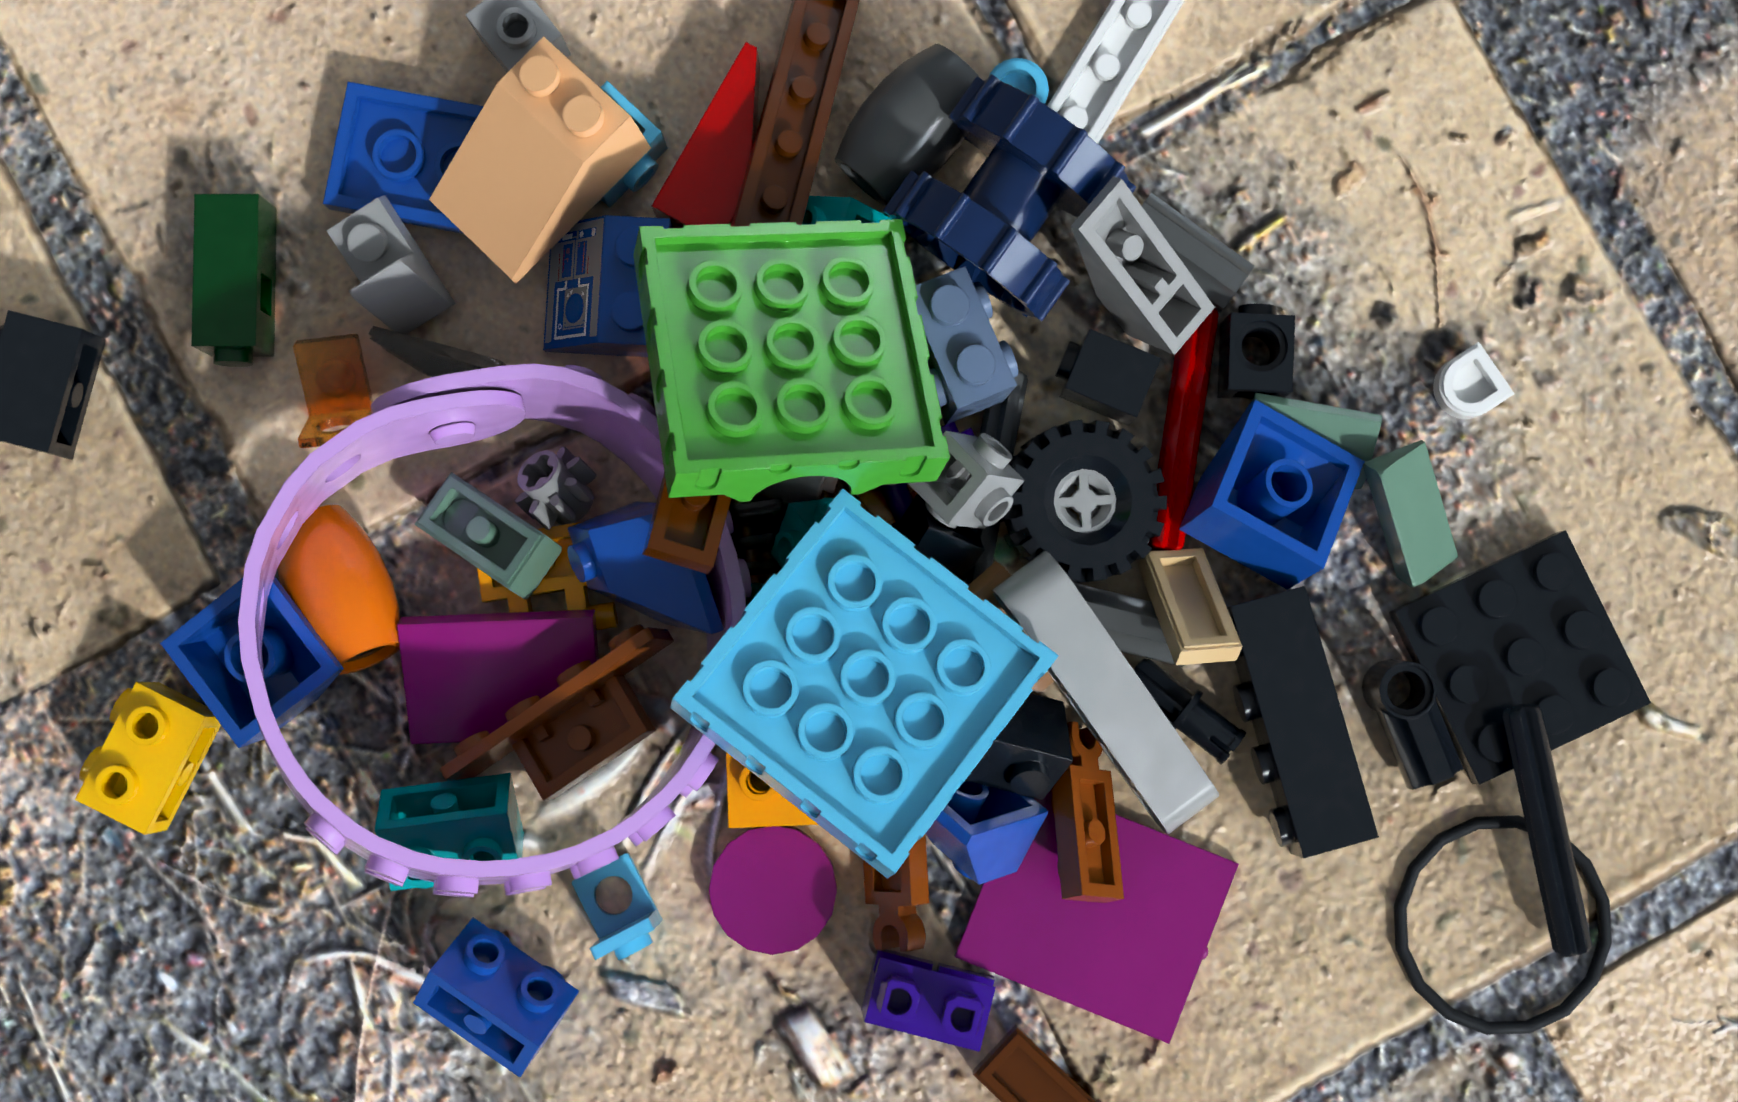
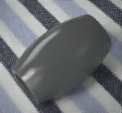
(906, 123)

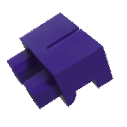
(935, 1005)

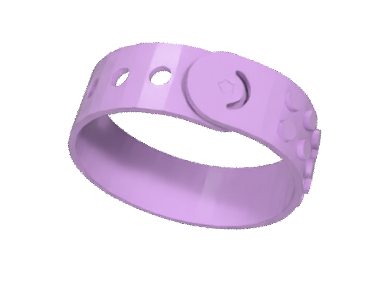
(440, 415)

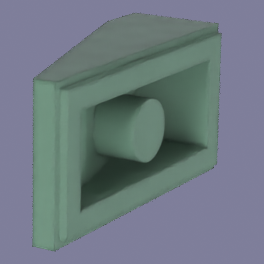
(489, 536)

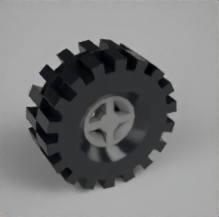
(1113, 500)

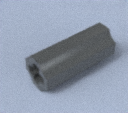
(1208, 260)
(1129, 623)

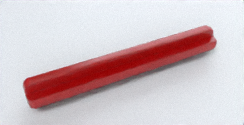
(1183, 430)

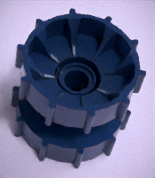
(1029, 169)

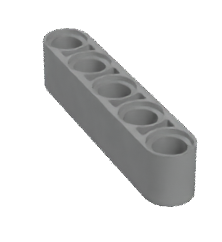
(1107, 692)

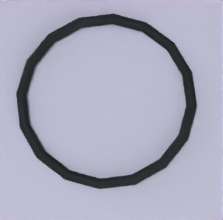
(1467, 1020)

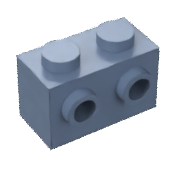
(965, 356)

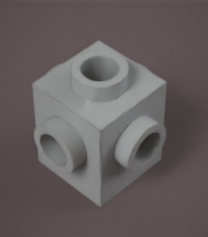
(974, 484)

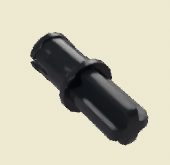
(1189, 712)

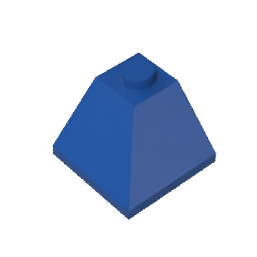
(611, 562)
(986, 830)

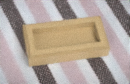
(1189, 607)

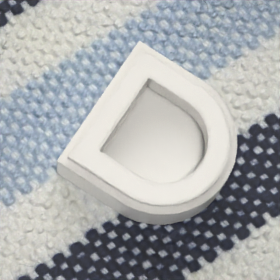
(1470, 384)

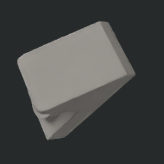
(391, 268)

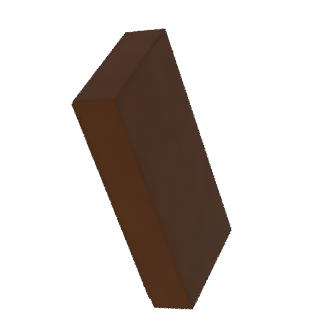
(1025, 1073)

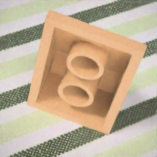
(536, 160)

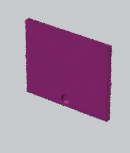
(1112, 958)

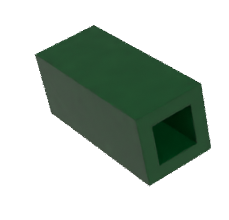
(234, 277)

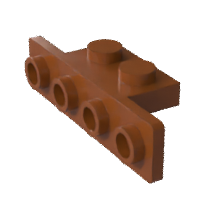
(573, 727)

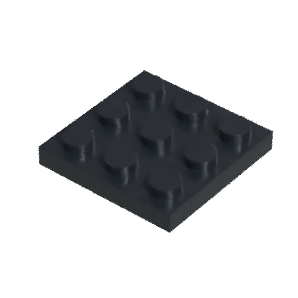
(1516, 637)

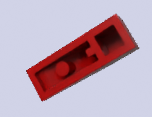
(714, 162)

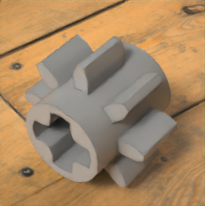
(555, 487)

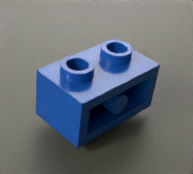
(495, 996)

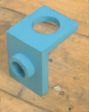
(647, 165)
(625, 931)

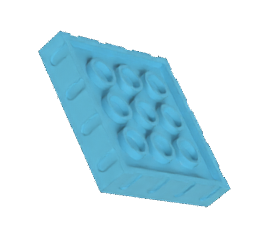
(863, 683)

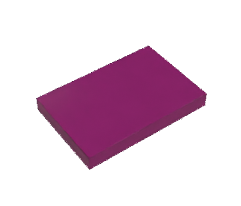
(475, 667)

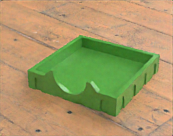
(787, 356)

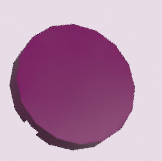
(773, 889)

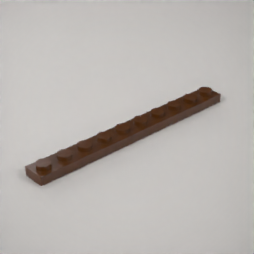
(773, 191)

